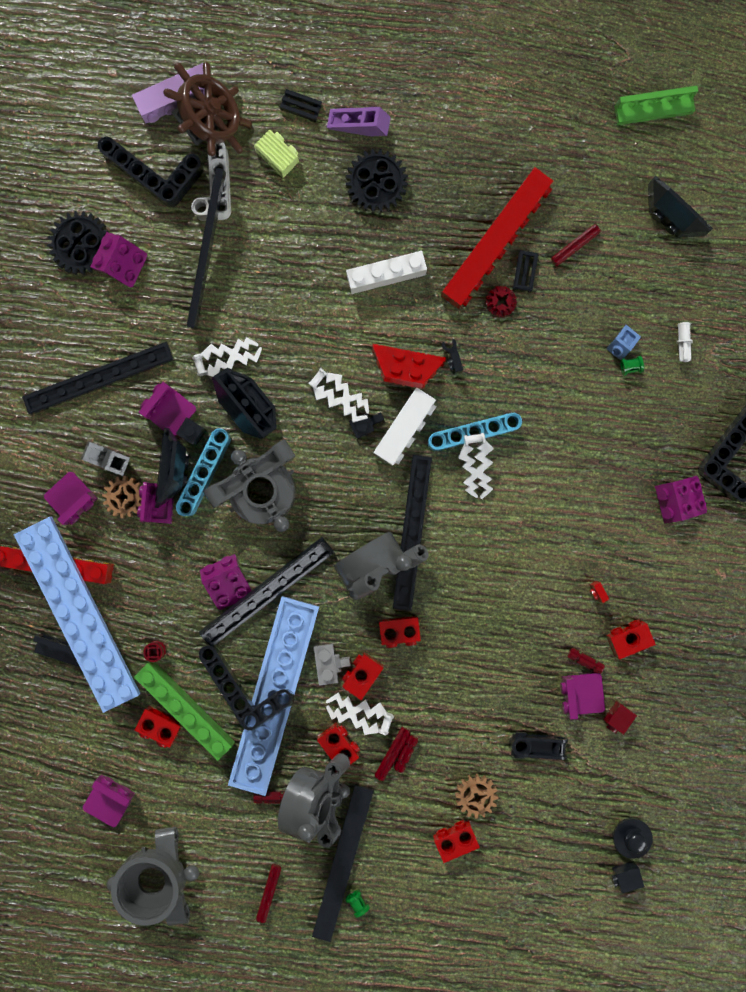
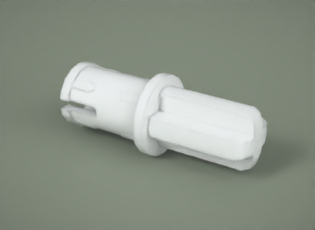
(684, 341)

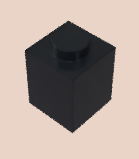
(191, 431)
(627, 877)

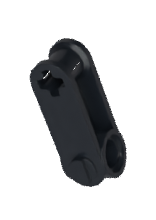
(538, 746)

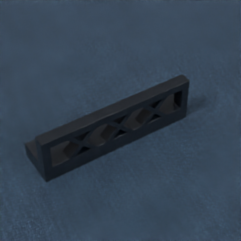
(54, 648)

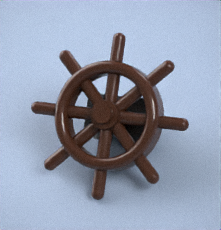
(202, 113)

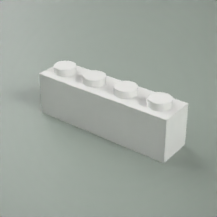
(386, 272)
(404, 427)

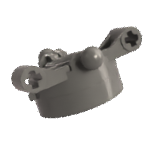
(267, 466)
(366, 566)
(311, 803)
(147, 907)

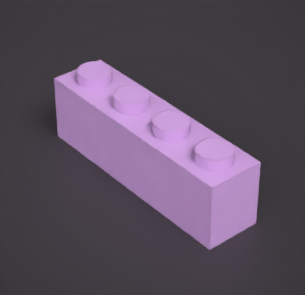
(153, 103)

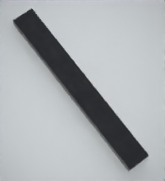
(206, 248)
(98, 378)
(412, 528)
(266, 592)
(342, 862)

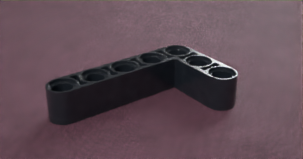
(149, 176)
(719, 465)
(239, 692)

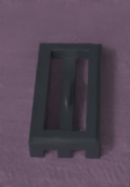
(288, 93)
(522, 287)

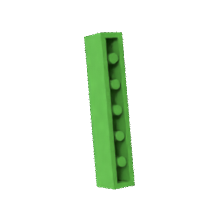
(184, 709)

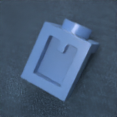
(623, 342)

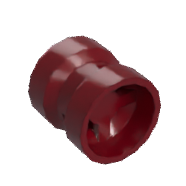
(158, 651)

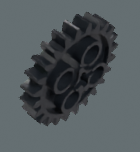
(369, 165)
(66, 232)

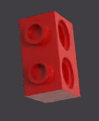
(399, 626)
(160, 720)
(334, 748)
(458, 846)

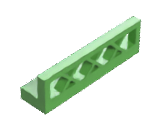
(655, 105)

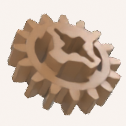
(123, 504)
(484, 793)

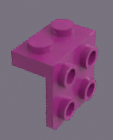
(119, 259)
(167, 408)
(70, 498)
(681, 499)
(147, 512)
(225, 582)
(582, 694)
(108, 800)

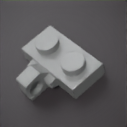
(329, 664)

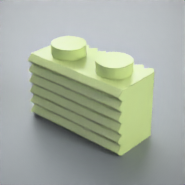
(277, 153)

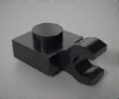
(454, 362)
(365, 426)

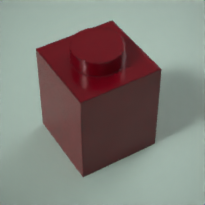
(619, 718)

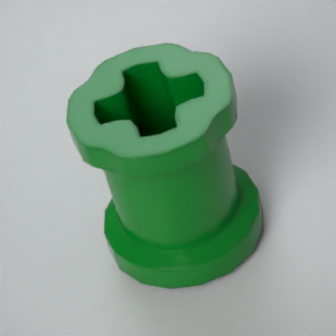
(632, 365)
(357, 903)

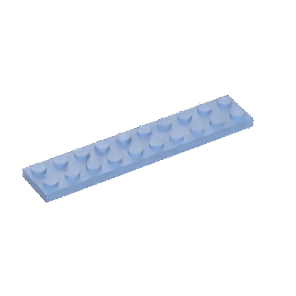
(77, 614)
(278, 671)

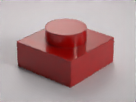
(598, 592)

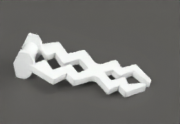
(234, 355)
(345, 400)
(477, 472)
(352, 711)

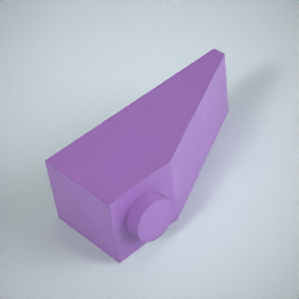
(361, 121)

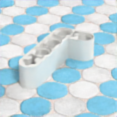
(215, 162)

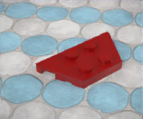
(406, 366)

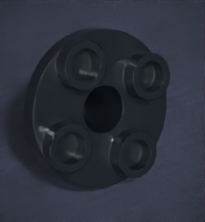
(632, 838)

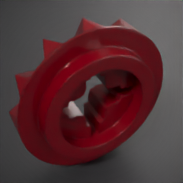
(501, 310)

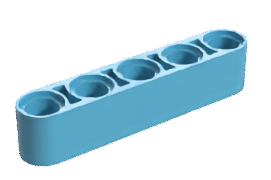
(482, 426)
(195, 478)

